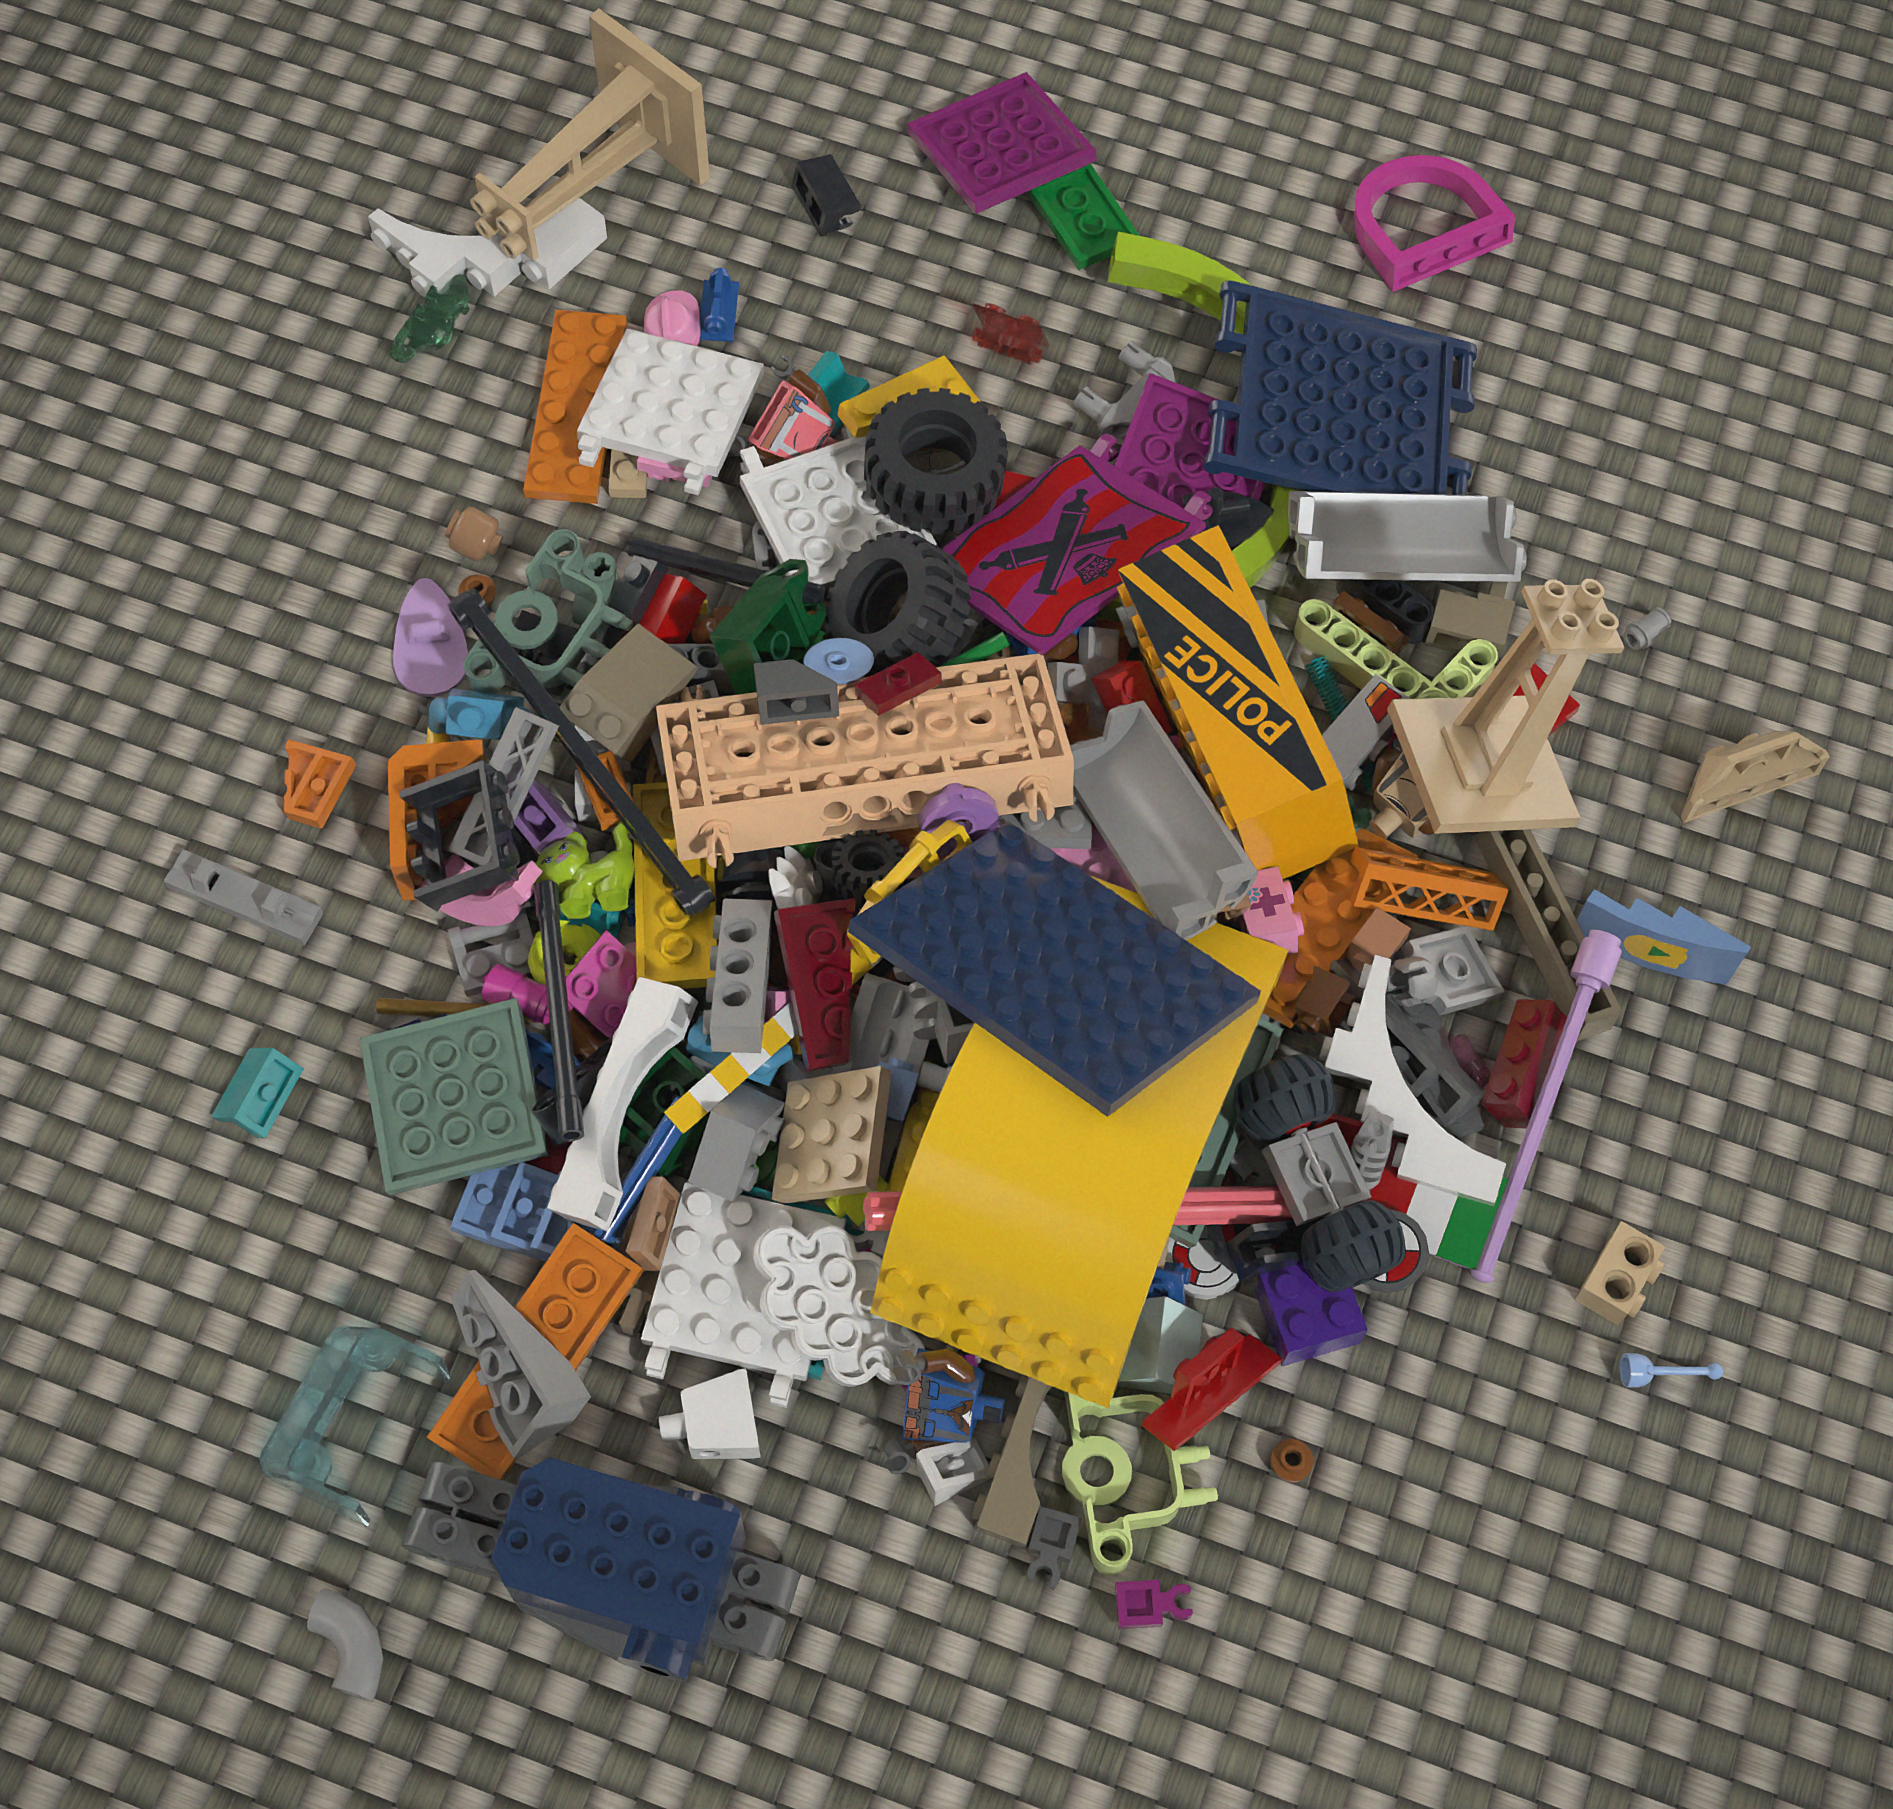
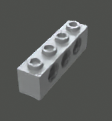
(740, 976)

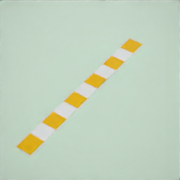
(740, 1066)

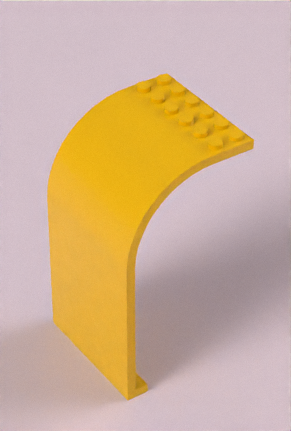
(1043, 1217)

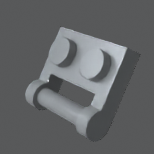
(478, 963)

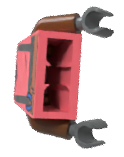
(793, 420)

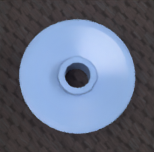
(840, 659)

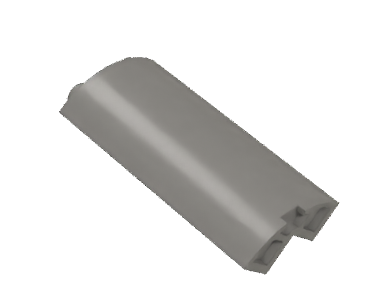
(1405, 536)
(1160, 822)

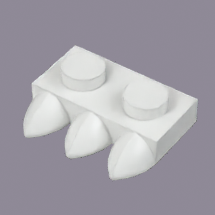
(795, 881)

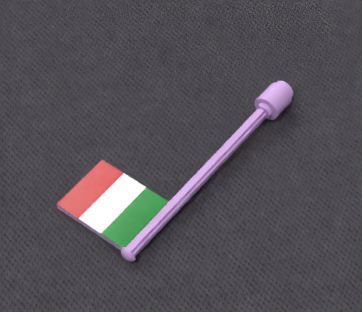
(1472, 1231)

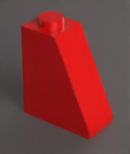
(673, 609)

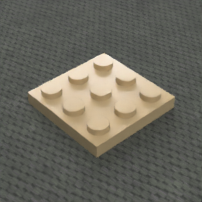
(832, 1135)

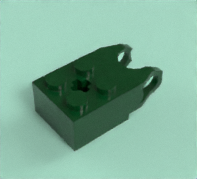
(768, 625)
(668, 1076)

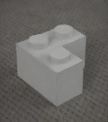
(733, 1140)

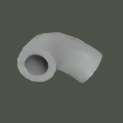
(355, 1642)

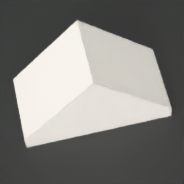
(951, 1469)

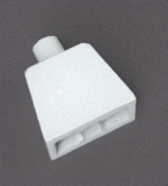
(715, 1419)

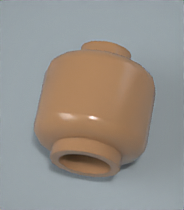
(473, 534)

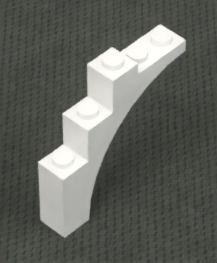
(440, 257)
(1366, 1056)

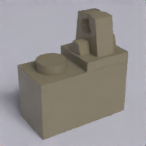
(1465, 618)

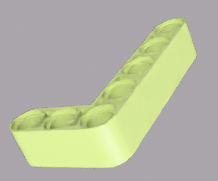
(1365, 650)

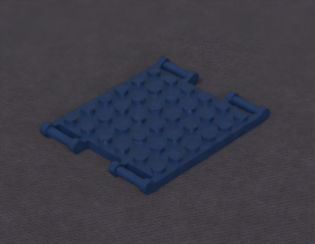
(1338, 399)

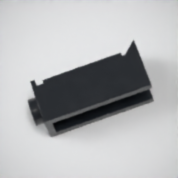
(1266, 1235)

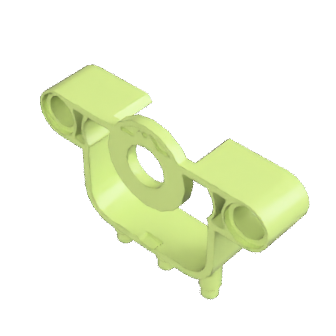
(1119, 1530)

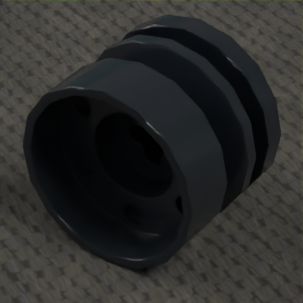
(747, 877)

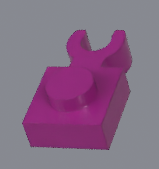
(1142, 1604)

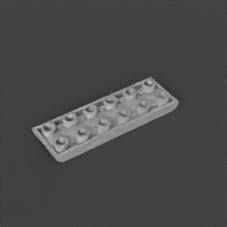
(880, 1031)

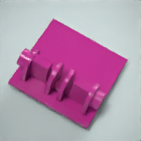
(603, 983)

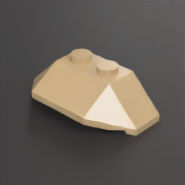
(1750, 770)

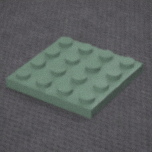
(453, 1096)

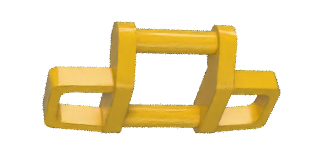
(921, 853)

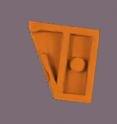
(314, 782)

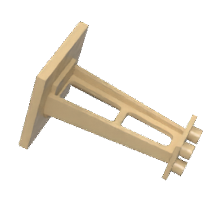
(640, 92)
(1488, 755)

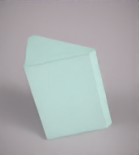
(1161, 1340)

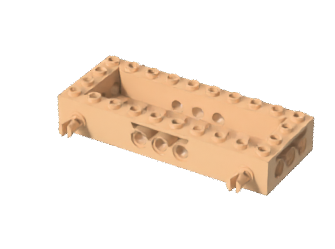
(826, 778)

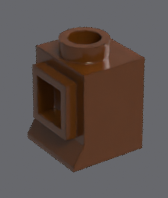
(1323, 1003)

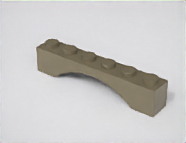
(1012, 1500)

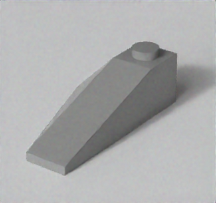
(526, 1375)

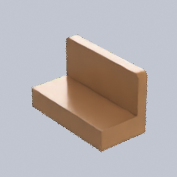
(651, 1225)

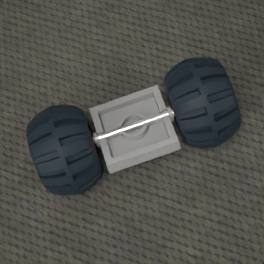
(1318, 1173)

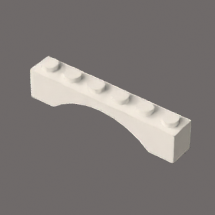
(590, 1179)

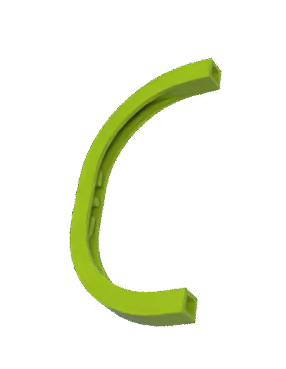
(1197, 280)

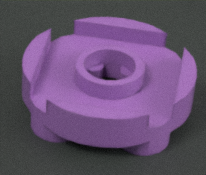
(958, 803)

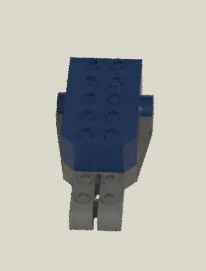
(610, 1561)

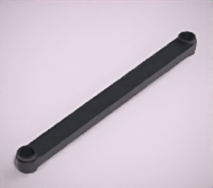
(689, 892)

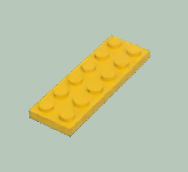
(667, 942)

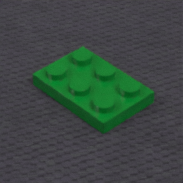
(1082, 215)

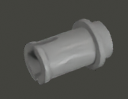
(1640, 633)

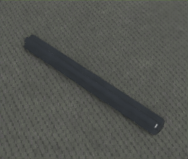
(710, 566)

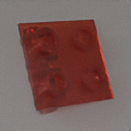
(1024, 328)

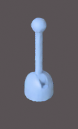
(1638, 1370)

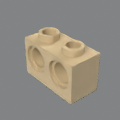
(1615, 1270)

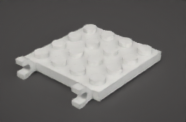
(669, 405)
(817, 506)
(712, 1290)

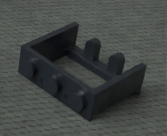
(444, 790)

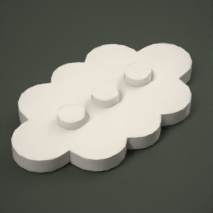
(825, 1299)

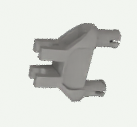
(1116, 417)

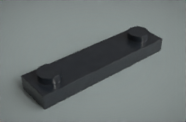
(631, 599)

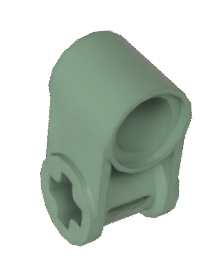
(602, 571)

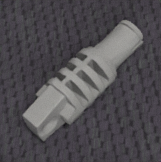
(1372, 1147)

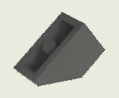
(793, 692)

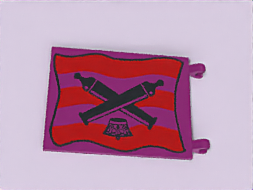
(1058, 543)

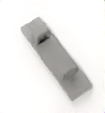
(244, 897)

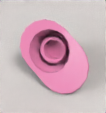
(674, 317)

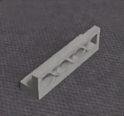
(511, 759)

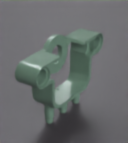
(566, 571)

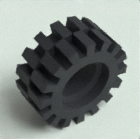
(863, 850)

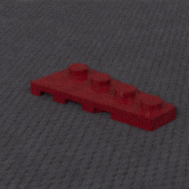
(819, 978)

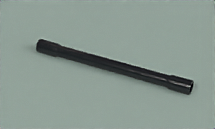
(568, 1103)

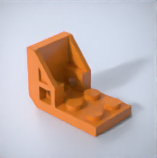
(409, 768)

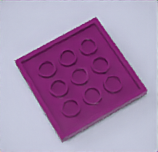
(1001, 142)
(1170, 442)

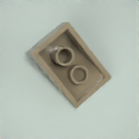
(621, 691)

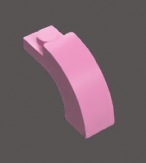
(493, 905)

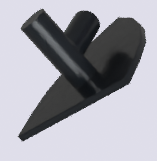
(1235, 514)

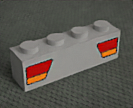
(1362, 730)

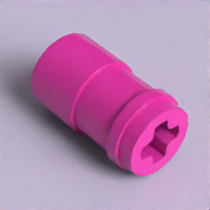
(506, 984)

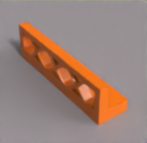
(1426, 875)

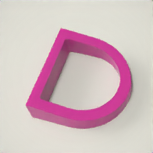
(1442, 252)

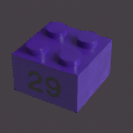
(1305, 1317)

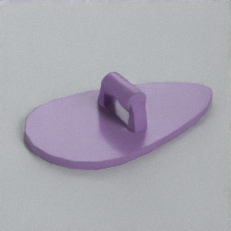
(428, 642)

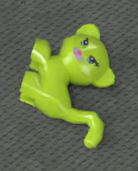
(583, 881)

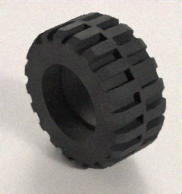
(944, 423)
(876, 580)

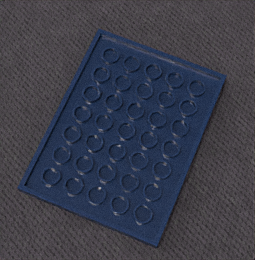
(1056, 966)

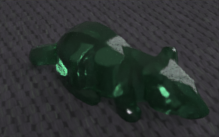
(432, 325)

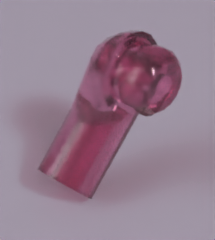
(1469, 1060)

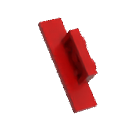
(1210, 1385)

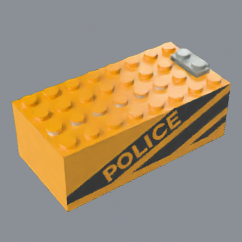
(1236, 704)

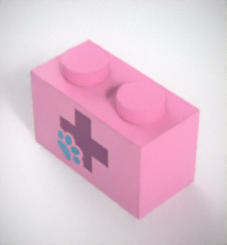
(1271, 912)

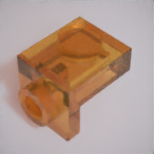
(1075, 721)

